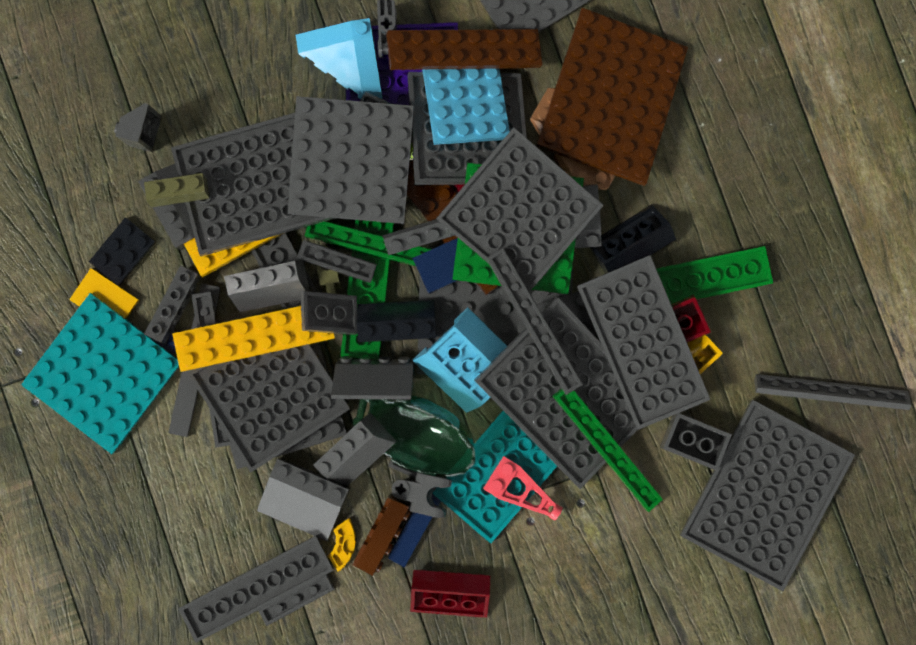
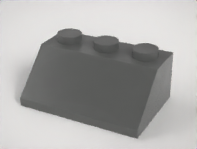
(139, 127)

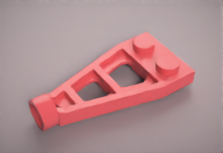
(502, 476)

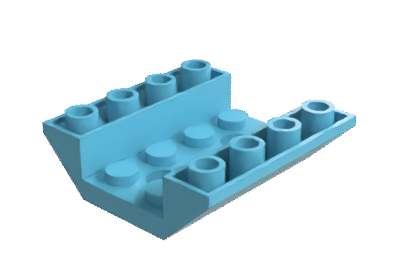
(456, 374)

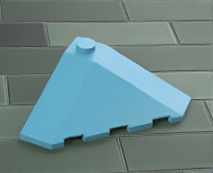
(345, 53)

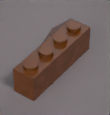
(381, 534)

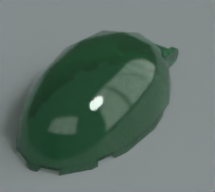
(426, 435)

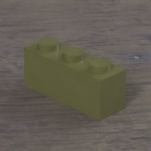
(176, 190)

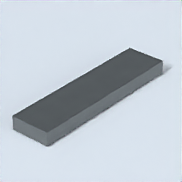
(336, 261)
(296, 599)

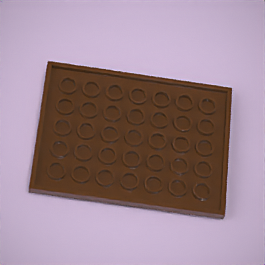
(612, 97)

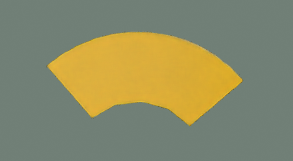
(344, 544)

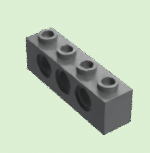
(173, 305)

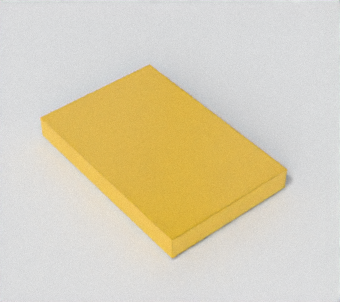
(106, 291)

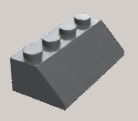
(267, 285)
(355, 451)

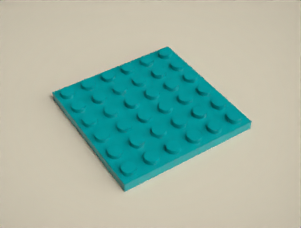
(101, 373)

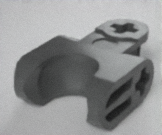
(386, 19)
(420, 493)

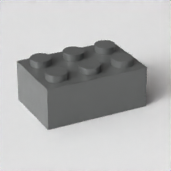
(695, 441)

